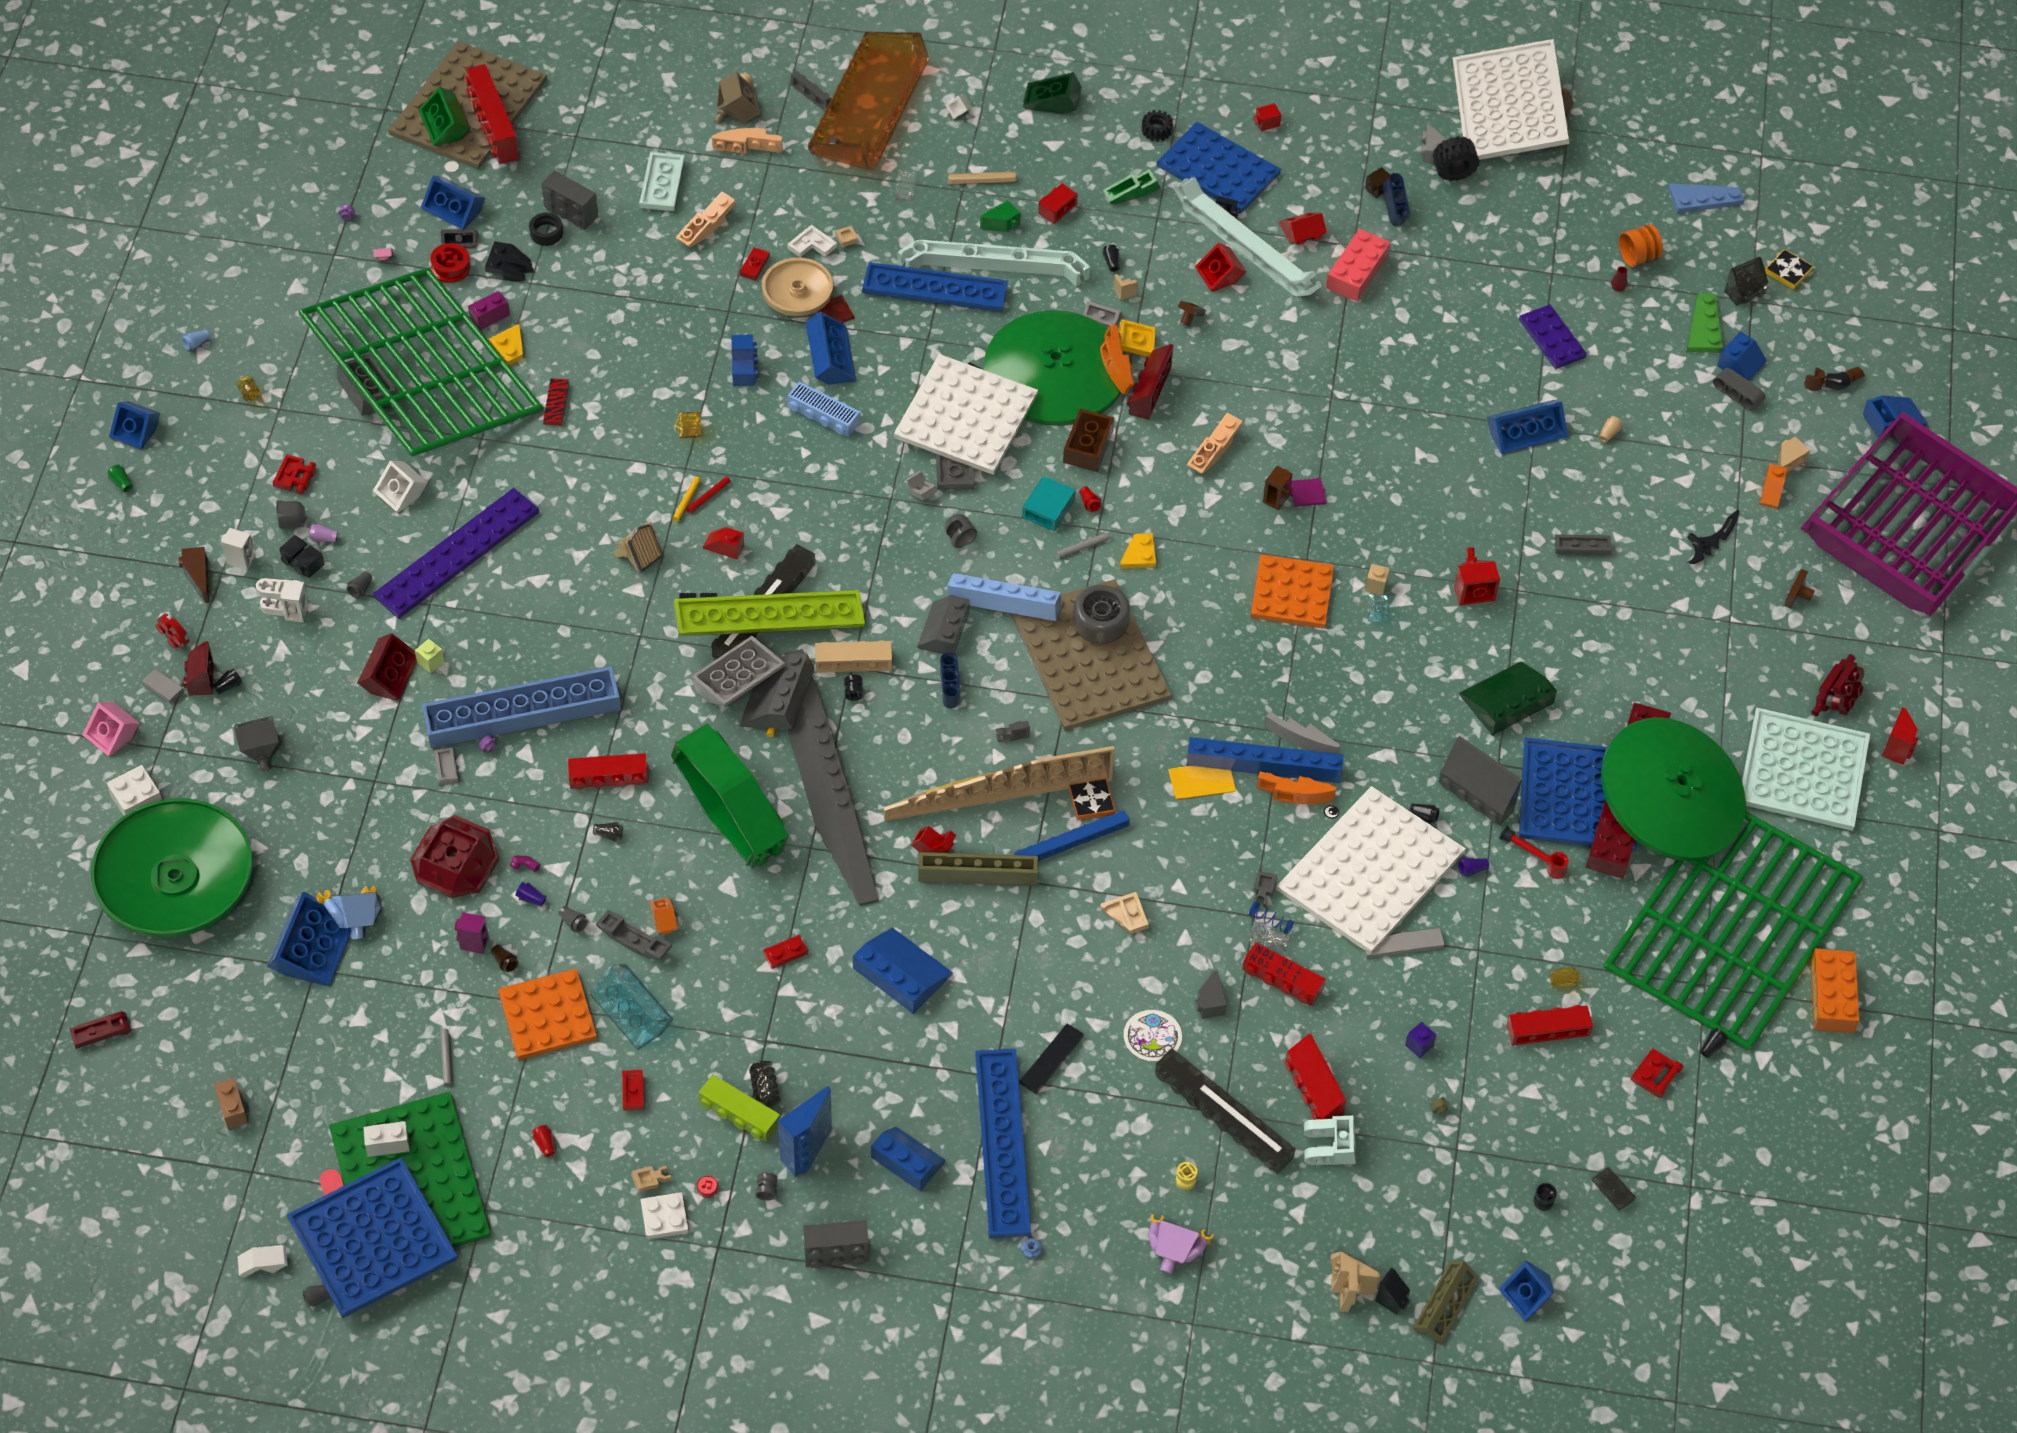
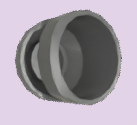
(290, 514)
(960, 530)

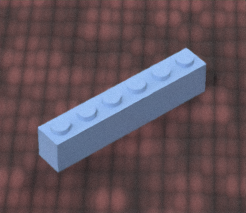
(1006, 596)

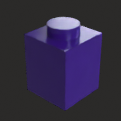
(1420, 1039)

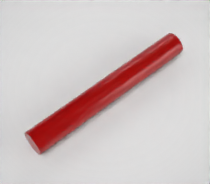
(706, 496)

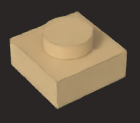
(846, 236)

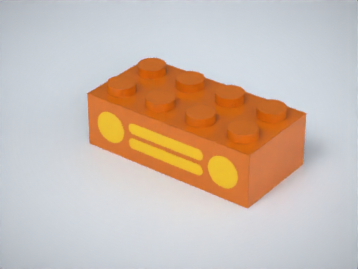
(1834, 990)

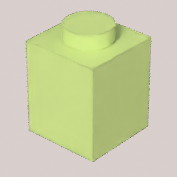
(429, 656)

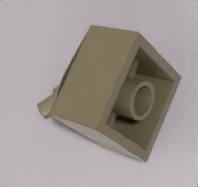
(736, 99)

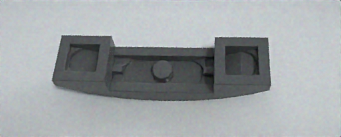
(632, 938)

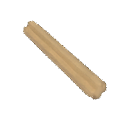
(991, 177)

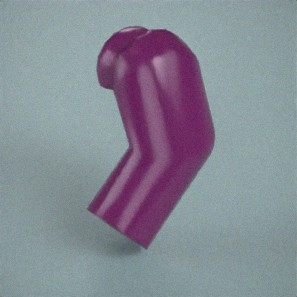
(518, 860)

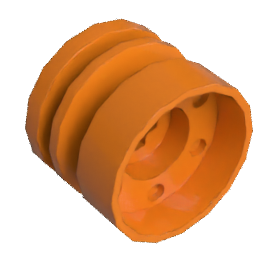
(1640, 245)

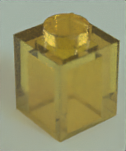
(689, 425)

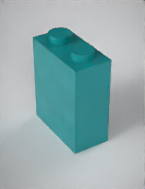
(1048, 503)

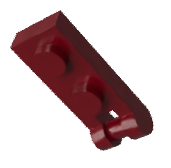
(100, 1029)

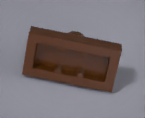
(1190, 311)
(1799, 590)

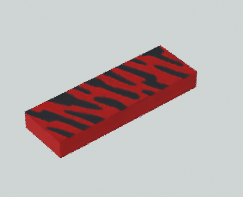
(556, 401)

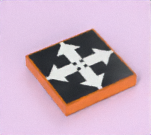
(1091, 799)

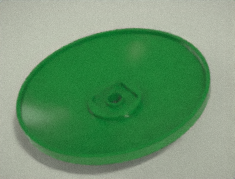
(1074, 382)
(1652, 805)
(167, 838)

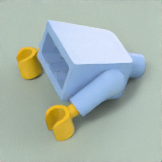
(352, 910)

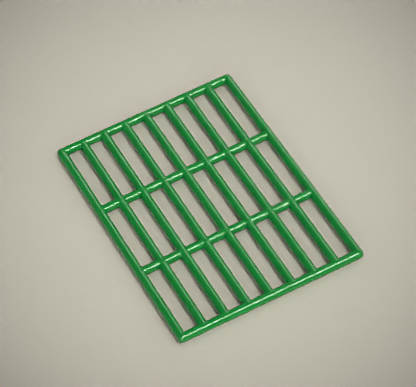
(421, 387)
(1716, 949)

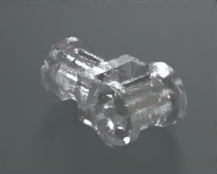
(1267, 936)

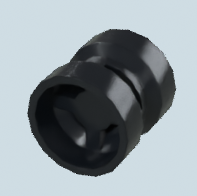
(853, 686)
(1548, 1193)

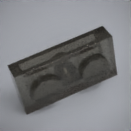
(1613, 1188)

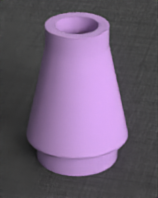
(322, 534)

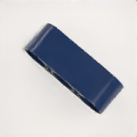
(1396, 207)
(949, 671)

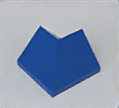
(1527, 1289)

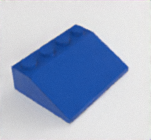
(309, 943)
(900, 969)
(805, 1131)

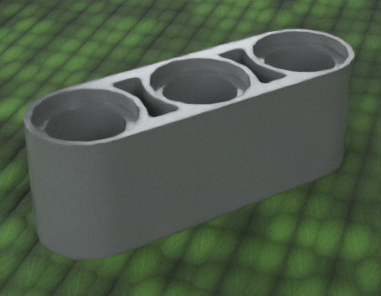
(1739, 389)

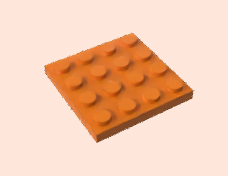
(1292, 591)
(547, 1014)

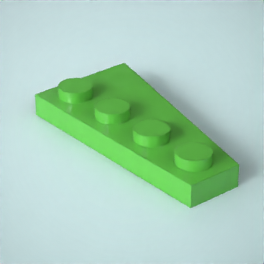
(1705, 326)

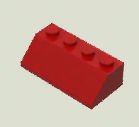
(1315, 1080)

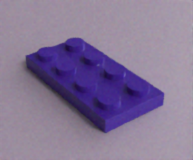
(1552, 336)

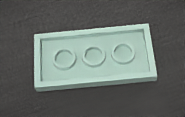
(662, 181)

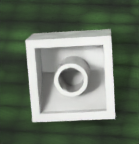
(399, 485)

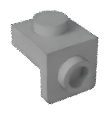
(919, 487)

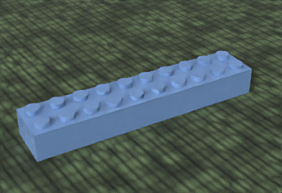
(521, 707)

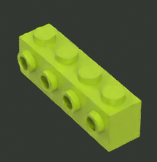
(738, 1108)

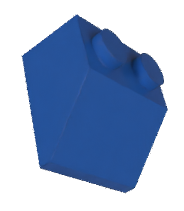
(1742, 356)
(133, 424)

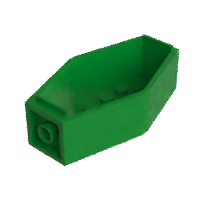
(730, 795)

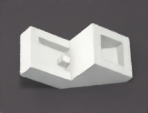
(264, 1258)

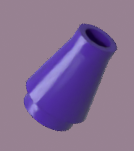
(1471, 866)
(530, 894)

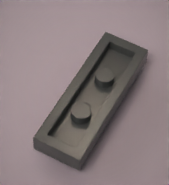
(810, 90)
(1583, 544)

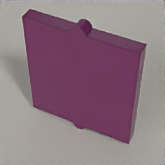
(1308, 492)

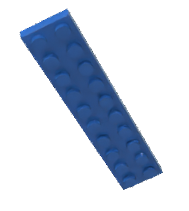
(1002, 1144)

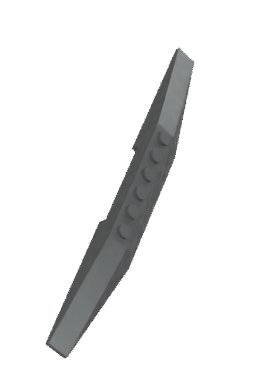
(829, 794)

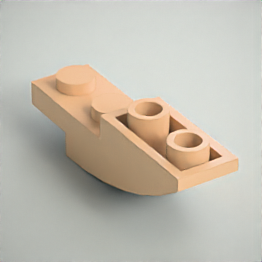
(746, 138)
(706, 223)
(1215, 445)

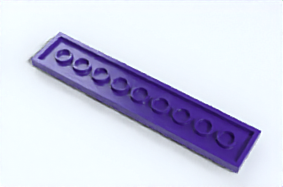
(456, 553)

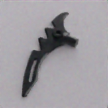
(1704, 544)

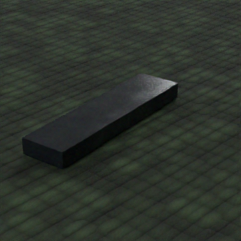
(1051, 1058)

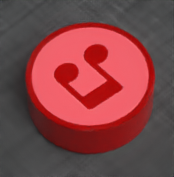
(707, 1186)

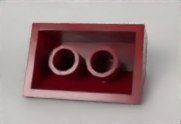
(388, 668)

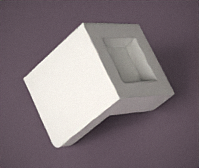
(958, 105)

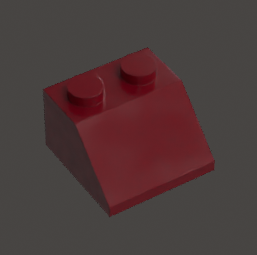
(199, 671)

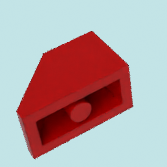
(725, 542)

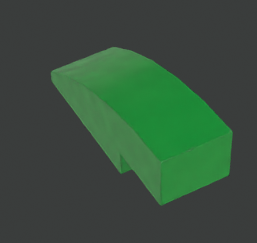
(1132, 187)

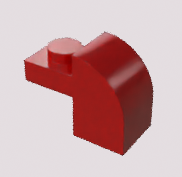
(931, 841)

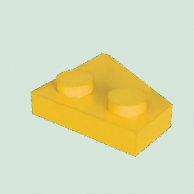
(509, 344)
(1139, 552)

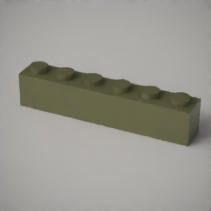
(977, 868)

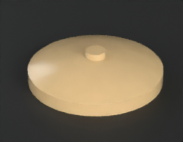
(797, 286)

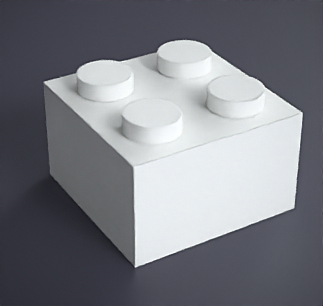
(133, 790)

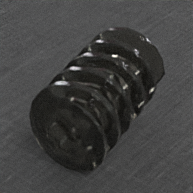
(764, 1083)

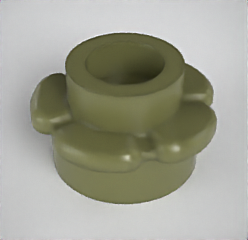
(1439, 1105)

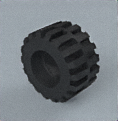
(1456, 158)

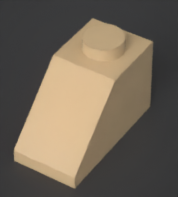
(1792, 454)

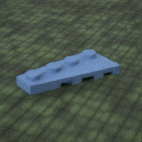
(1703, 197)

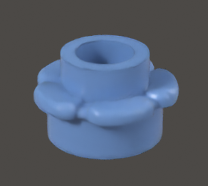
(1031, 1253)

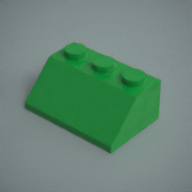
(443, 117)

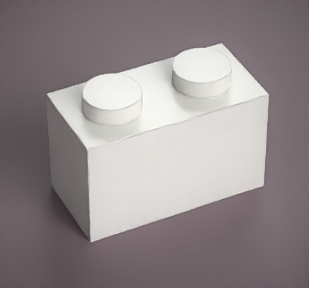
(238, 548)
(386, 1139)

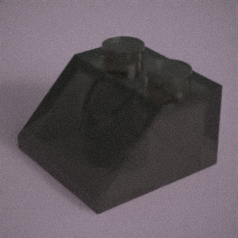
(1747, 281)

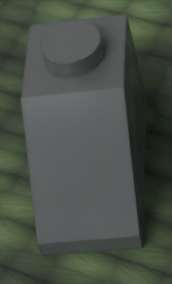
(1211, 998)

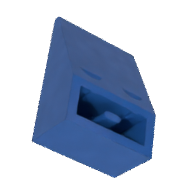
(1885, 409)

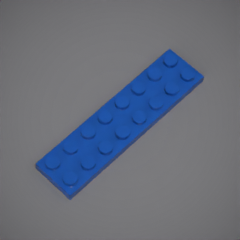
(935, 286)

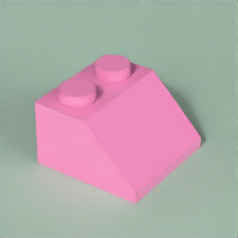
(110, 727)

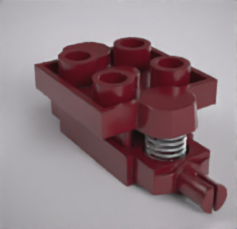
(1840, 687)

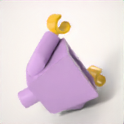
(1175, 1243)

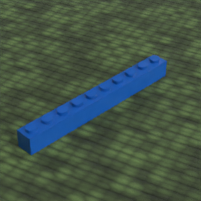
(1077, 836)

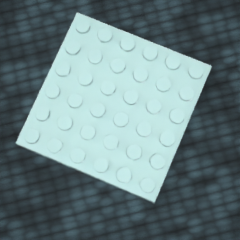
(1804, 768)

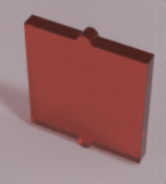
(838, 309)

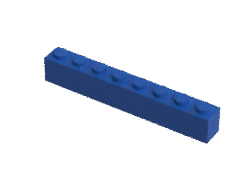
(1267, 759)

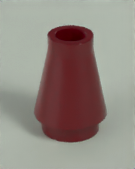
(1620, 280)

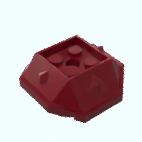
(458, 874)

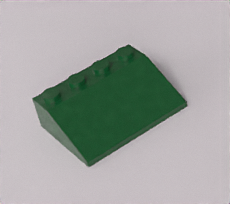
(1509, 697)

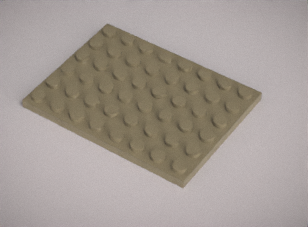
(513, 83)
(1086, 677)

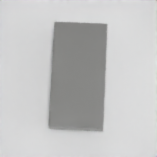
(162, 686)
(446, 766)

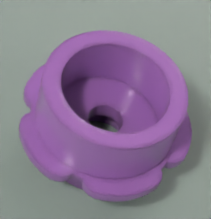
(347, 212)
(487, 744)

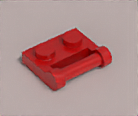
(1650, 1070)

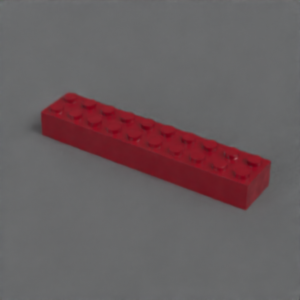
(1611, 843)

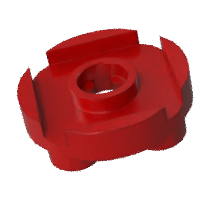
(172, 630)

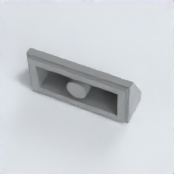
(1102, 314)

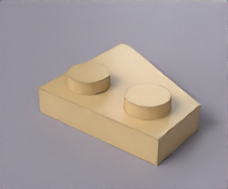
(1127, 912)

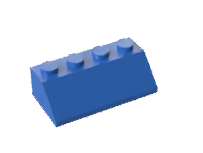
(830, 350)
(1528, 426)

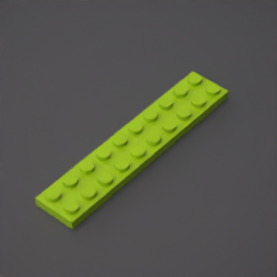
(768, 613)

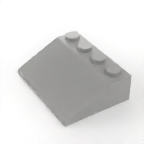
(736, 672)

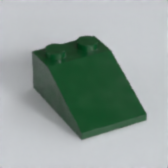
(1053, 94)

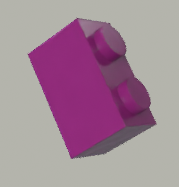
(489, 310)
(472, 932)

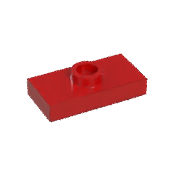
(754, 263)

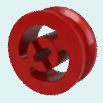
(448, 257)

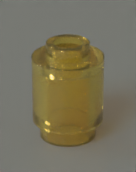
(1564, 977)

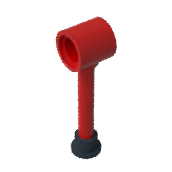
(1554, 859)

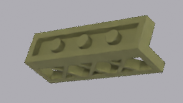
(1444, 1296)

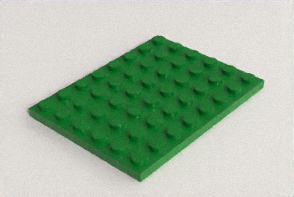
(435, 1162)

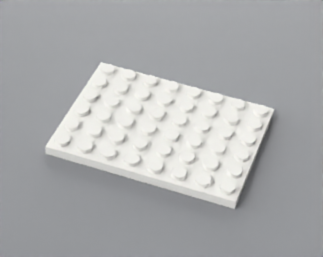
(1511, 99)
(1370, 869)

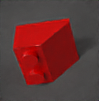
(1304, 227)
(1220, 267)
(1902, 739)

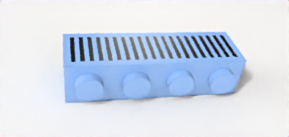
(823, 409)

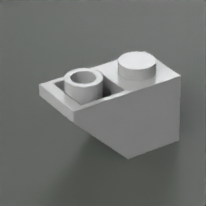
(1431, 139)

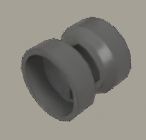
(766, 1186)

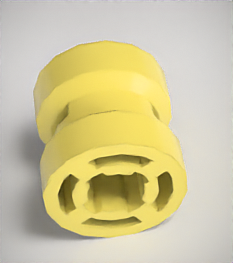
(1187, 1180)

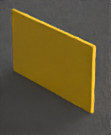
(1200, 781)

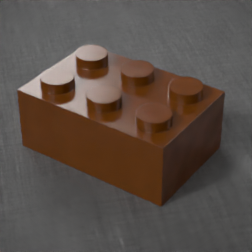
(1088, 440)

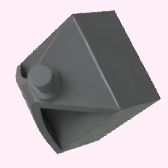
(257, 740)

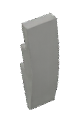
(1307, 738)

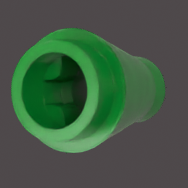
(119, 476)

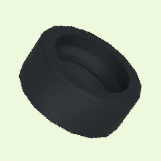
(546, 219)

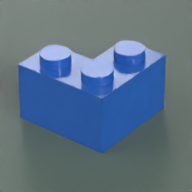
(743, 360)

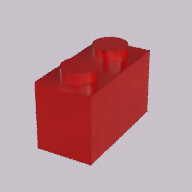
(1057, 203)

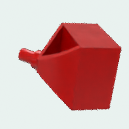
(1476, 580)

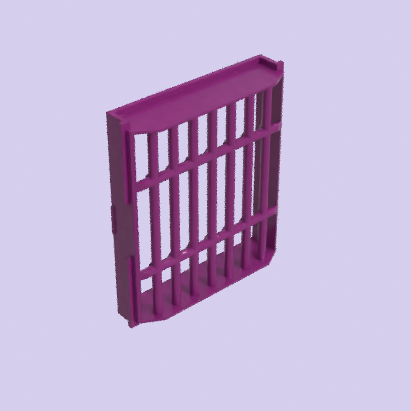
(1954, 465)

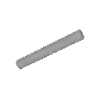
(1082, 545)
(446, 1065)

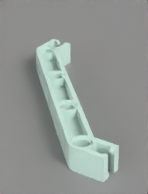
(1244, 240)
(995, 258)

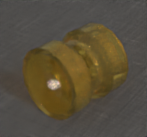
(247, 387)

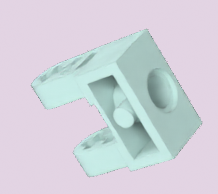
(1343, 1148)

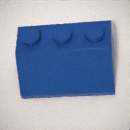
(452, 202)
(906, 1157)

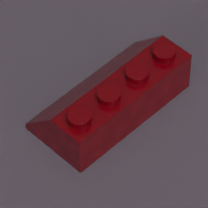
(1151, 382)

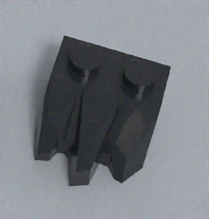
(508, 261)

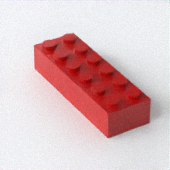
(491, 114)

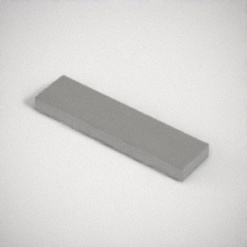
(1408, 943)

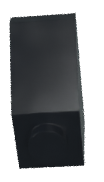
(1393, 1292)

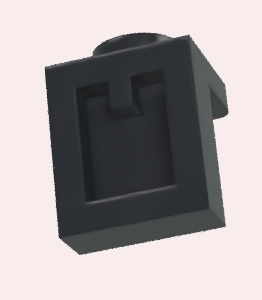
(1228, 205)

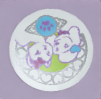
(1152, 1034)

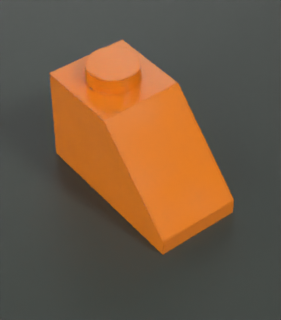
(1773, 486)
(663, 915)

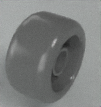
(1101, 614)

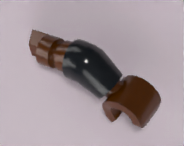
(1832, 380)

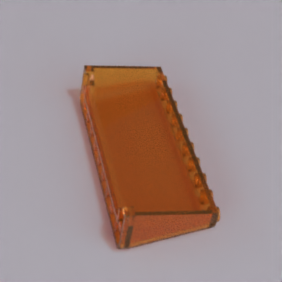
(870, 98)

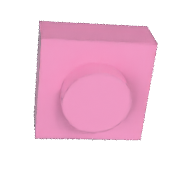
(383, 254)

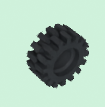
(1157, 132)

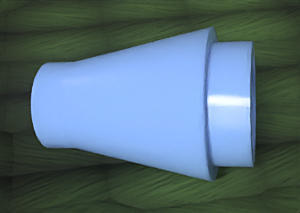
(193, 340)

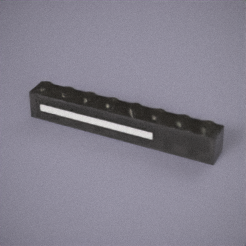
(783, 580)
(1224, 1111)

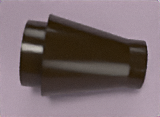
(504, 958)

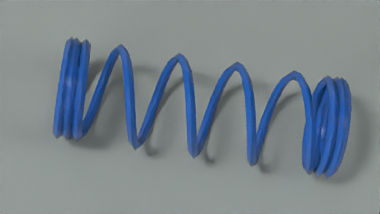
(1254, 909)

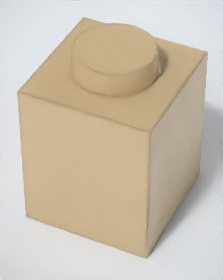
(1377, 579)

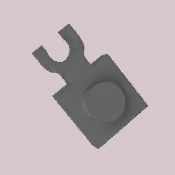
(1016, 731)
(1264, 885)

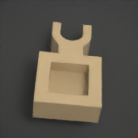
(648, 1178)

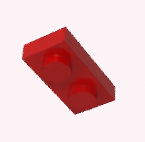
(785, 951)
(632, 1090)

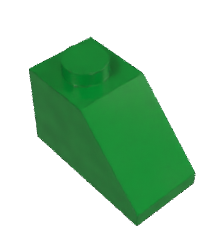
(1000, 218)

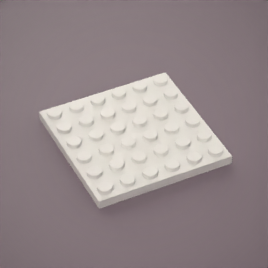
(966, 414)

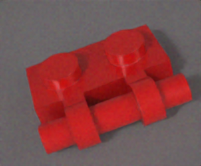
(288, 474)

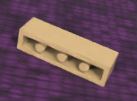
(853, 656)

